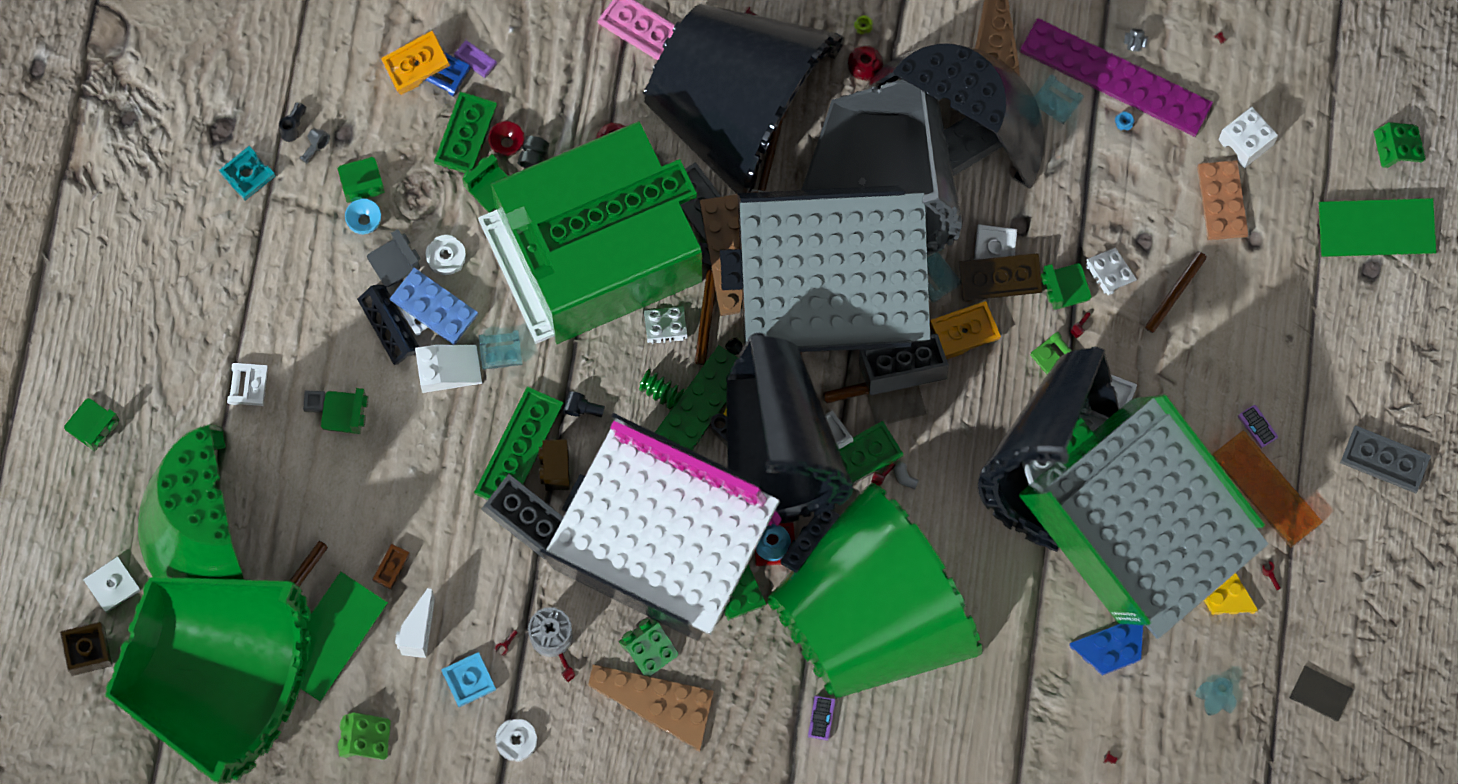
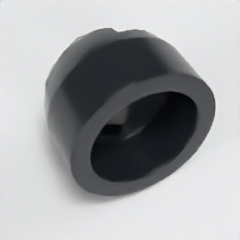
(734, 346)

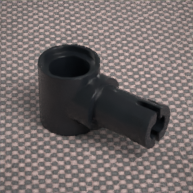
(291, 123)
(577, 405)

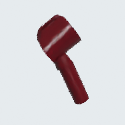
(1077, 329)
(878, 478)
(1270, 573)
(506, 643)
(568, 674)

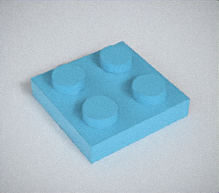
(468, 679)

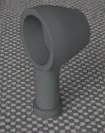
(318, 141)

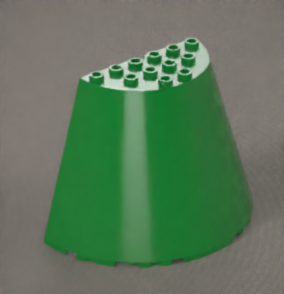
(184, 515)
(874, 601)
(246, 646)

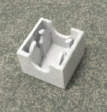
(1248, 136)

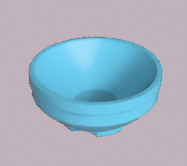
(359, 208)
(776, 551)

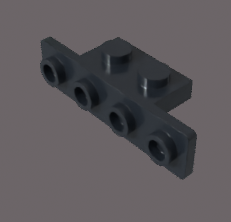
(808, 540)

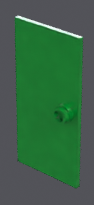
(1377, 227)
(337, 631)

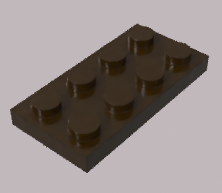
(1000, 277)

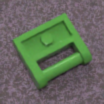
(1045, 354)

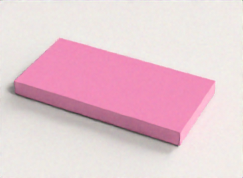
(637, 25)

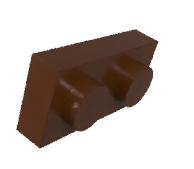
(391, 566)

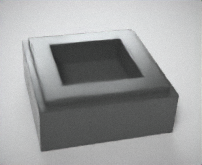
(314, 401)

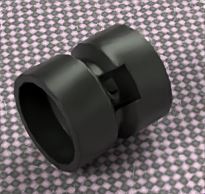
(534, 151)

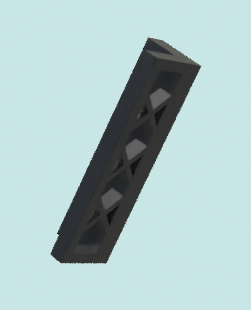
(392, 320)

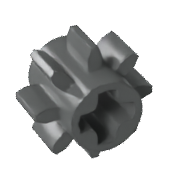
(1135, 39)

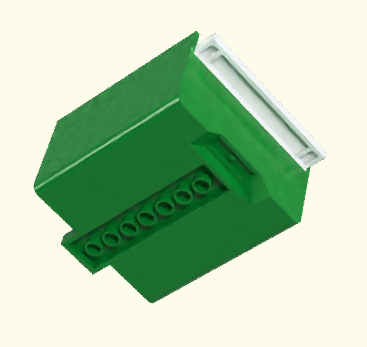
(593, 234)

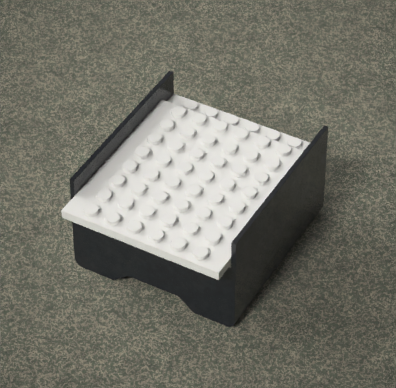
(657, 535)

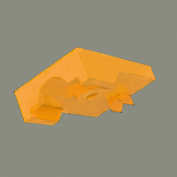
(401, 62)
(975, 319)

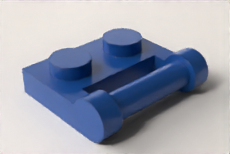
(456, 72)

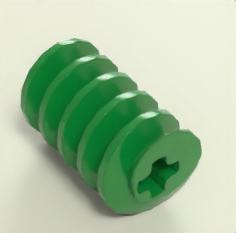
(660, 389)

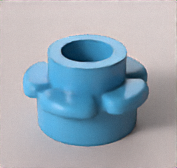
(1127, 117)

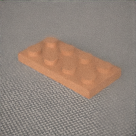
(1222, 200)

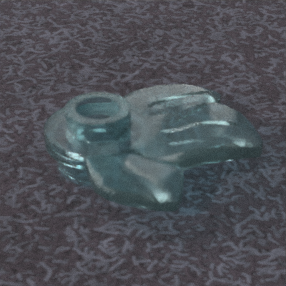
(1214, 698)

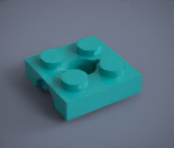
(246, 185)

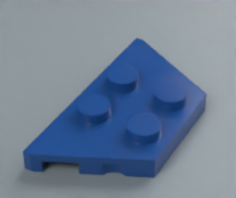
(1111, 648)

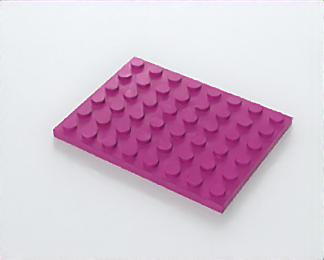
(696, 467)

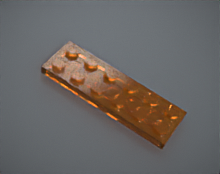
(1267, 489)

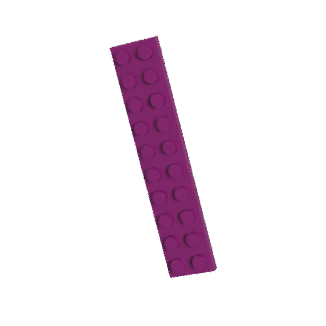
(1116, 77)

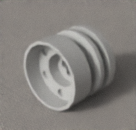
(550, 643)

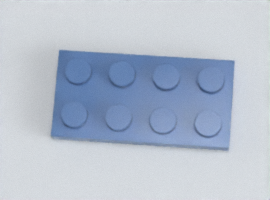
(434, 306)

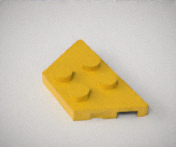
(1230, 598)

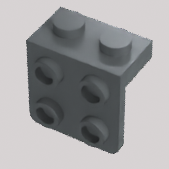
(394, 259)

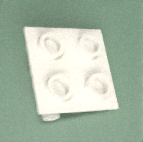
(1110, 270)
(665, 324)

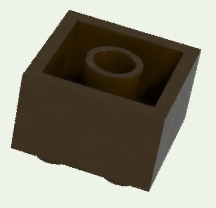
(555, 462)
(86, 648)

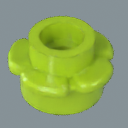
(863, 20)

